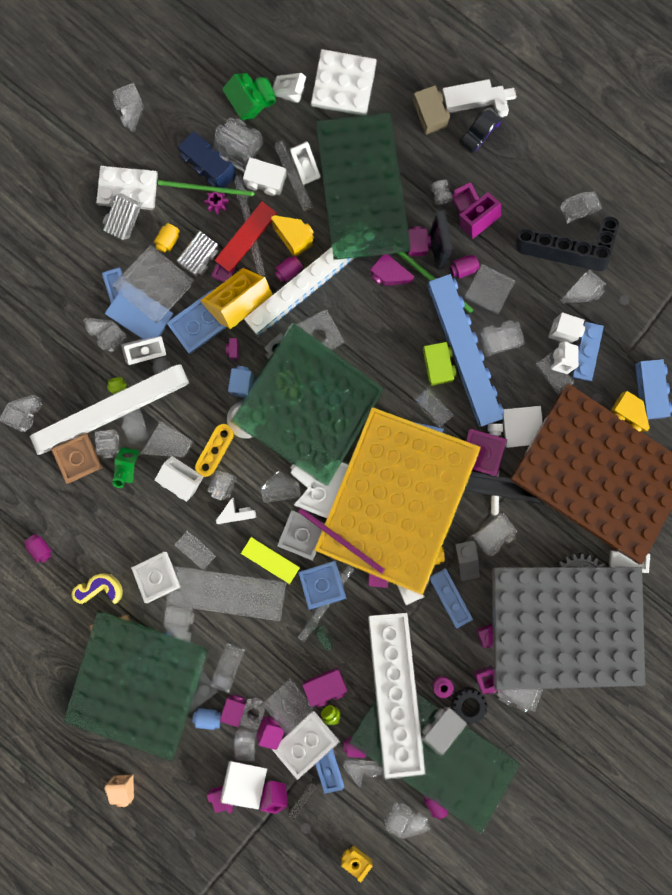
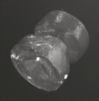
(441, 192)

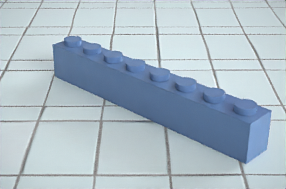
(465, 351)

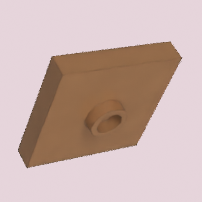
(76, 458)

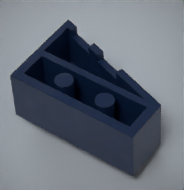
(206, 161)

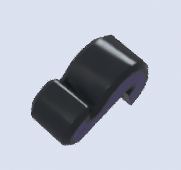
(480, 129)

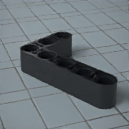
(570, 250)

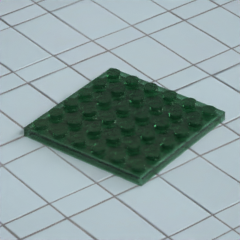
(308, 405)
(135, 685)

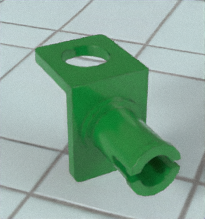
(124, 467)

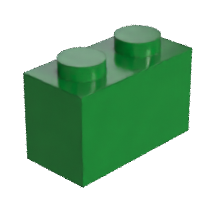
(244, 96)

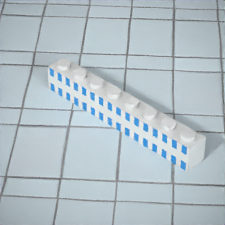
(294, 292)

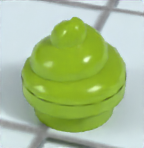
(116, 385)
(330, 715)

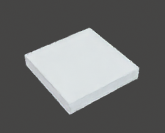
(521, 425)
(155, 577)
(243, 785)

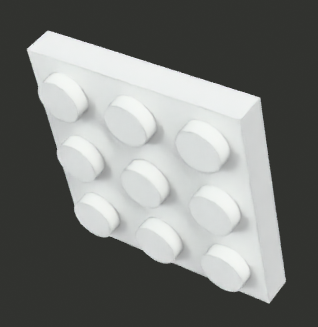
(343, 82)

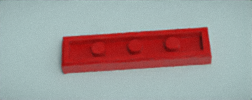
(245, 237)

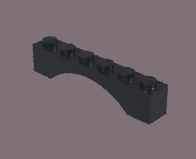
(498, 487)

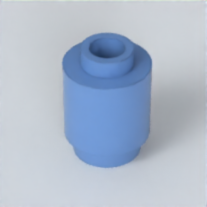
(207, 718)

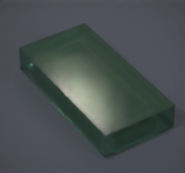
(324, 638)

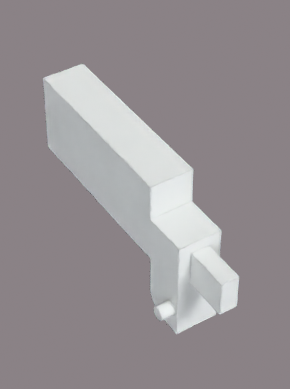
(477, 95)

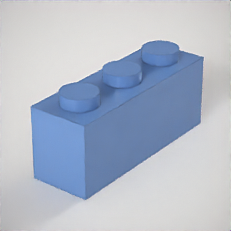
(653, 388)

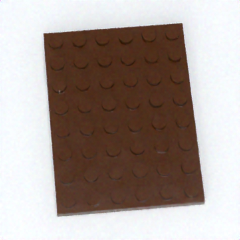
(599, 473)

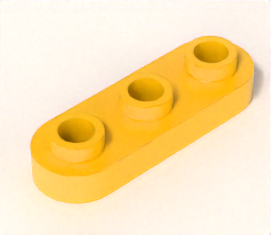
(208, 457)

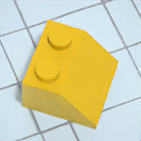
(293, 233)

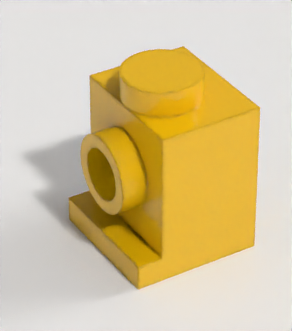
(356, 855)

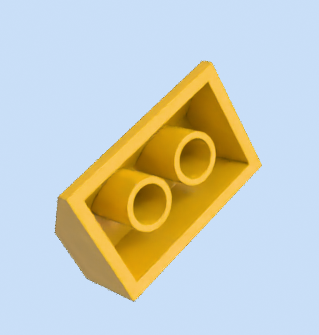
(237, 297)

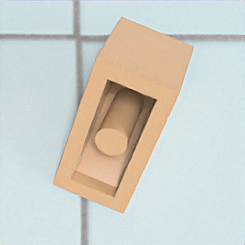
(120, 790)

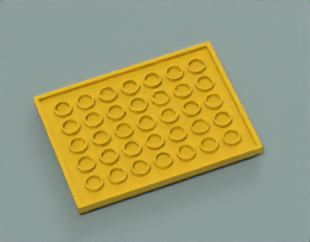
(398, 498)

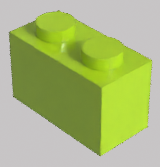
(439, 364)

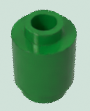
(266, 90)

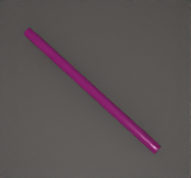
(342, 541)

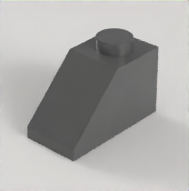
(467, 560)

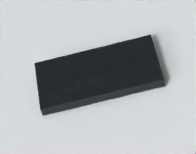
(440, 240)

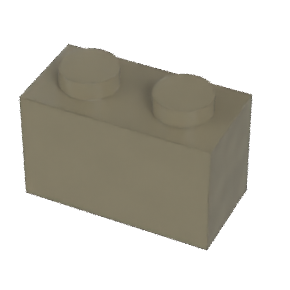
(431, 110)

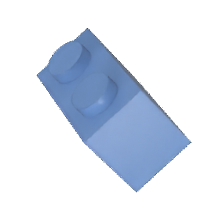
(240, 381)

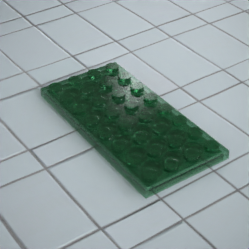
(362, 186)
(463, 780)

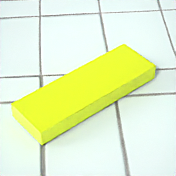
(270, 560)

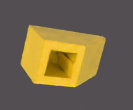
(632, 411)

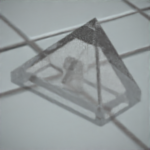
(434, 407)
(280, 488)

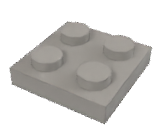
(300, 536)

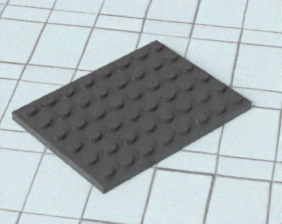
(568, 627)

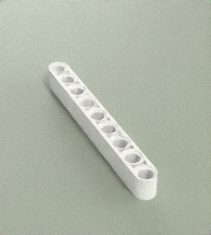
(110, 409)

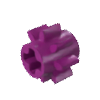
(221, 203)

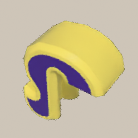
(95, 585)

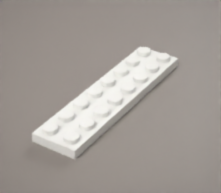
(396, 695)

